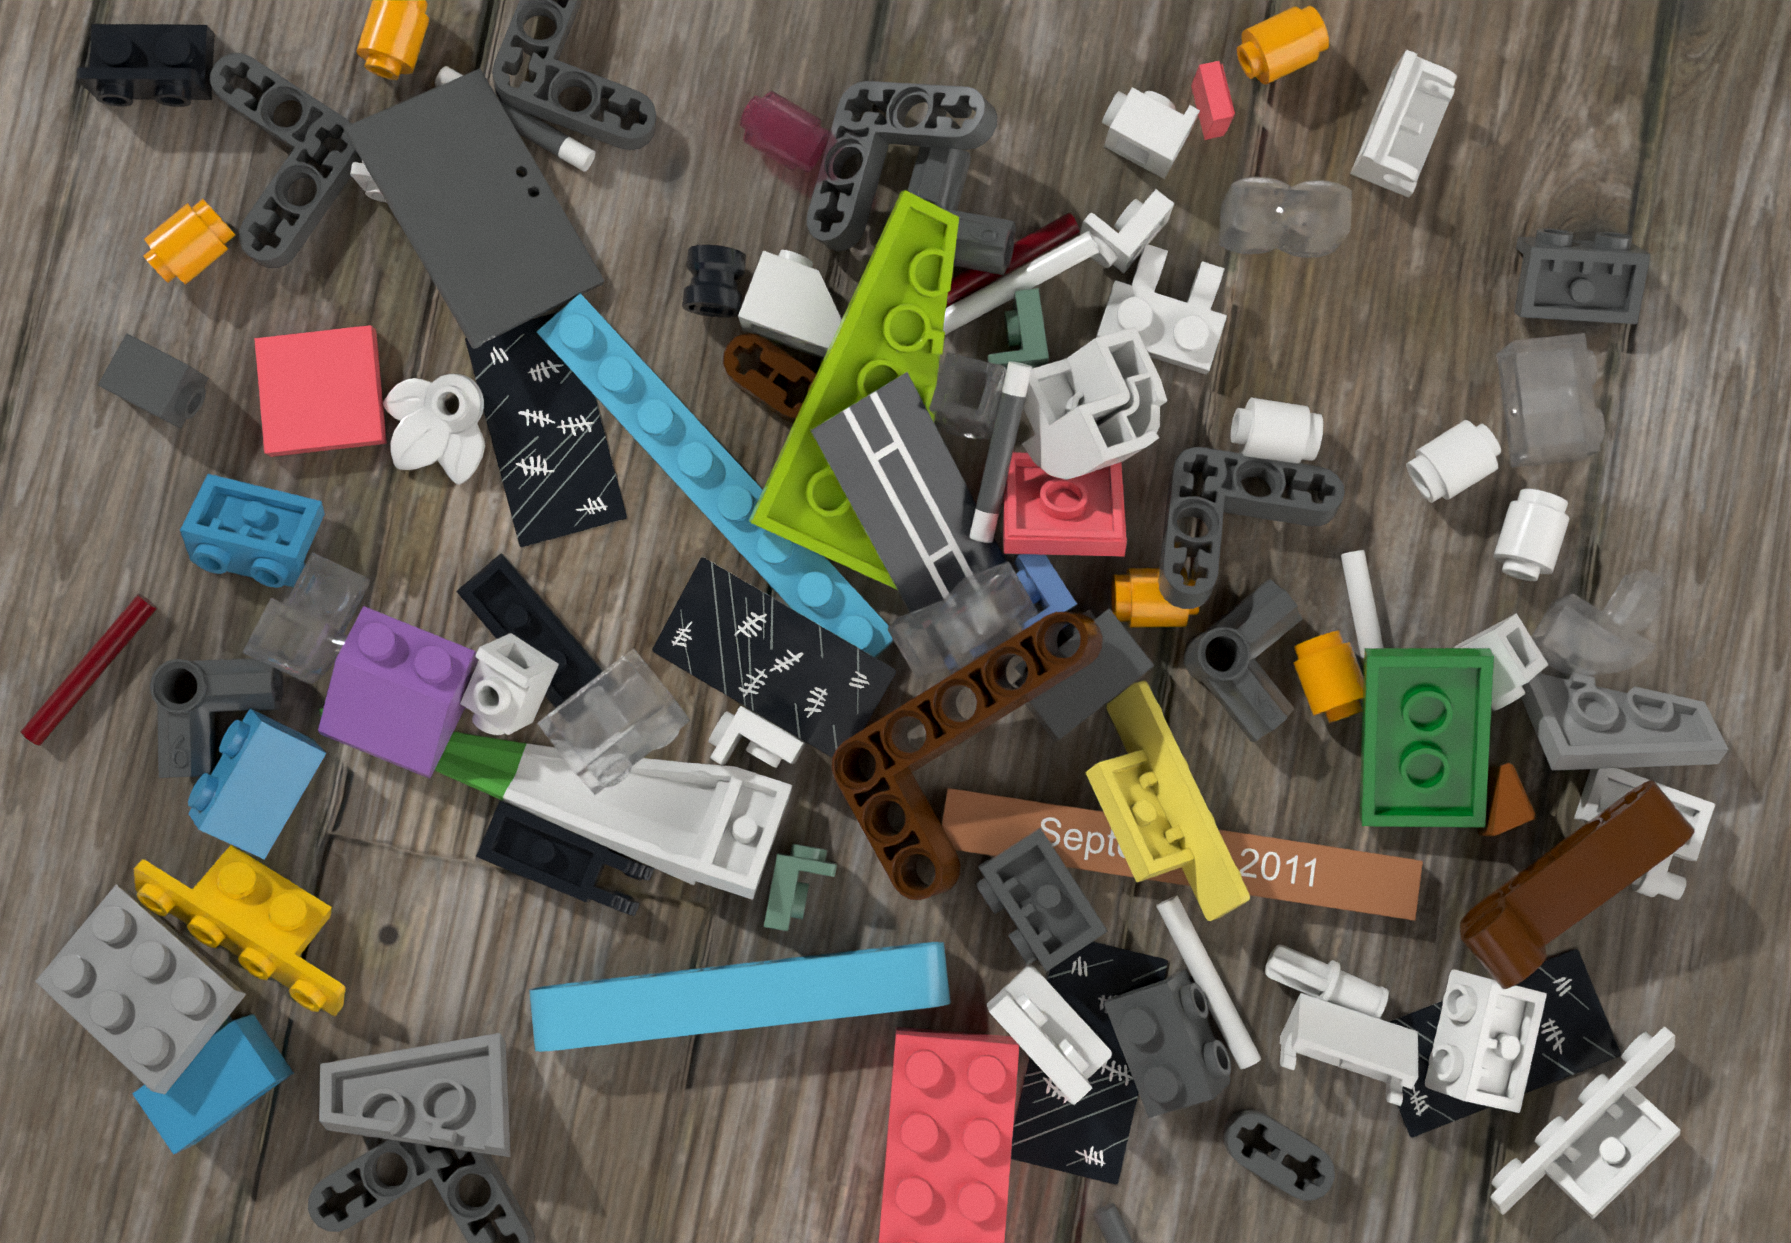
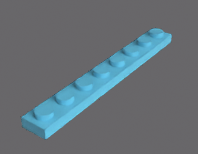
(707, 473)

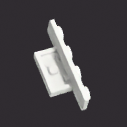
(1603, 1141)

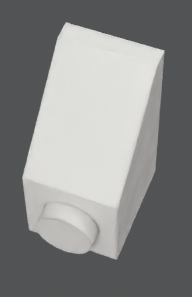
(790, 304)

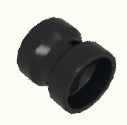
(713, 284)

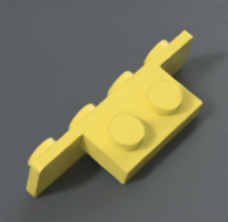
(1159, 807)

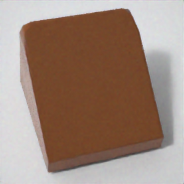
(1506, 801)

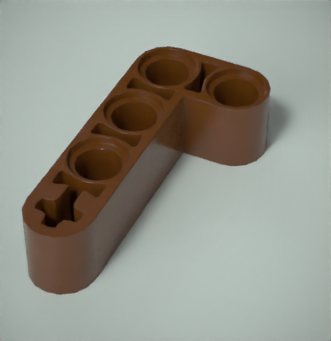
(1571, 881)

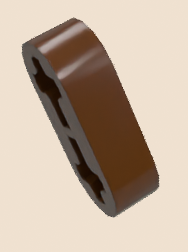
(759, 387)

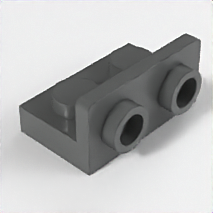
(1581, 277)
(1041, 901)

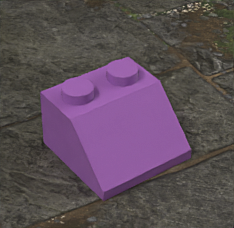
(396, 692)

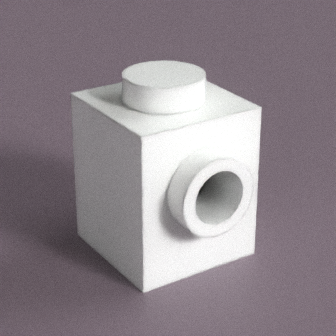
(1515, 658)

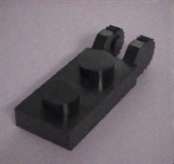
(557, 857)

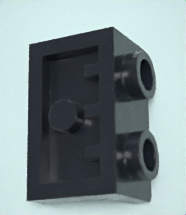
(149, 63)

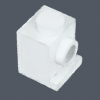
(1147, 129)
(507, 685)

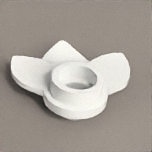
(431, 432)

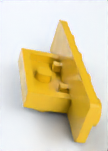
(254, 917)

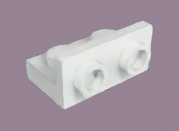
(1050, 1032)
(1485, 1041)

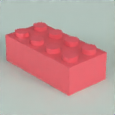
(949, 1137)

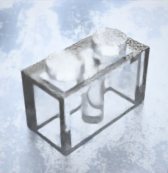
(1550, 400)
(614, 722)

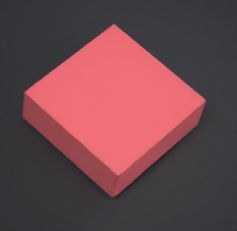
(1212, 99)

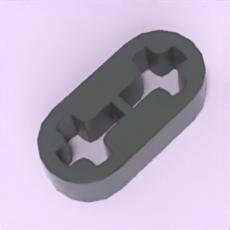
(1285, 1142)

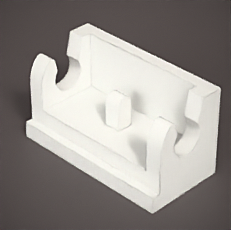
(1405, 124)
(1352, 1043)

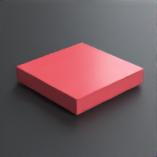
(320, 391)
(1063, 515)

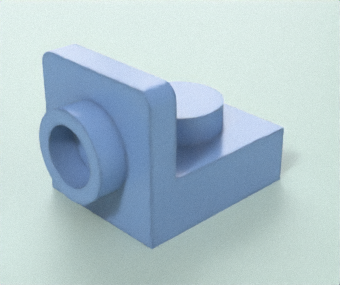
(1043, 585)

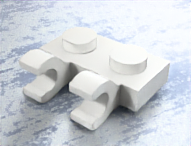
(1168, 327)

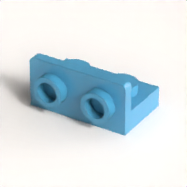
(250, 530)

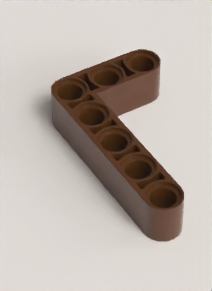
(944, 730)

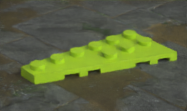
(885, 332)

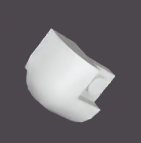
(1094, 406)

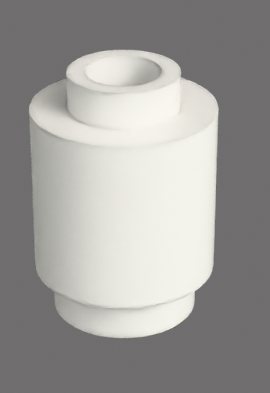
(1277, 431)
(1454, 461)
(1532, 534)

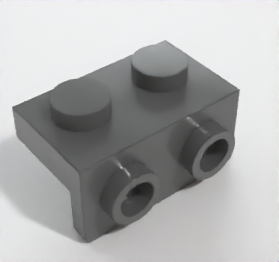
(1169, 1044)

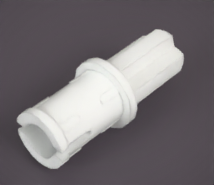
(1325, 981)

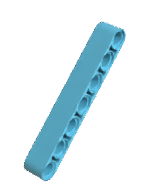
(739, 996)

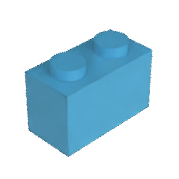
(254, 783)
(219, 1083)

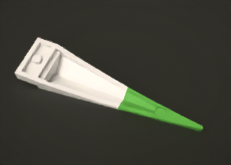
(668, 814)

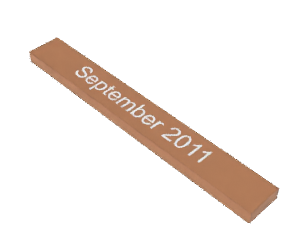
(1267, 864)

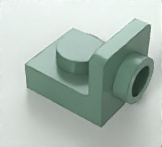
(1024, 328)
(788, 895)

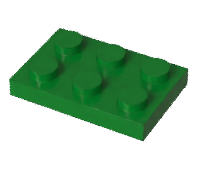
(1425, 737)

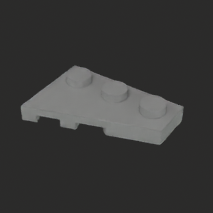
(1615, 729)
(423, 1095)

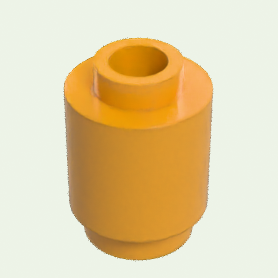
(393, 36)
(1282, 44)
(187, 242)
(1141, 604)
(1330, 676)

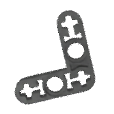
(552, 76)
(872, 137)
(306, 141)
(1224, 493)
(423, 1163)

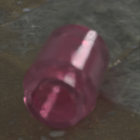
(784, 131)

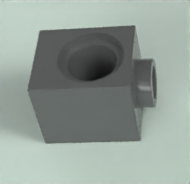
(155, 381)

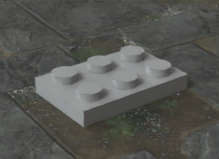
(140, 989)

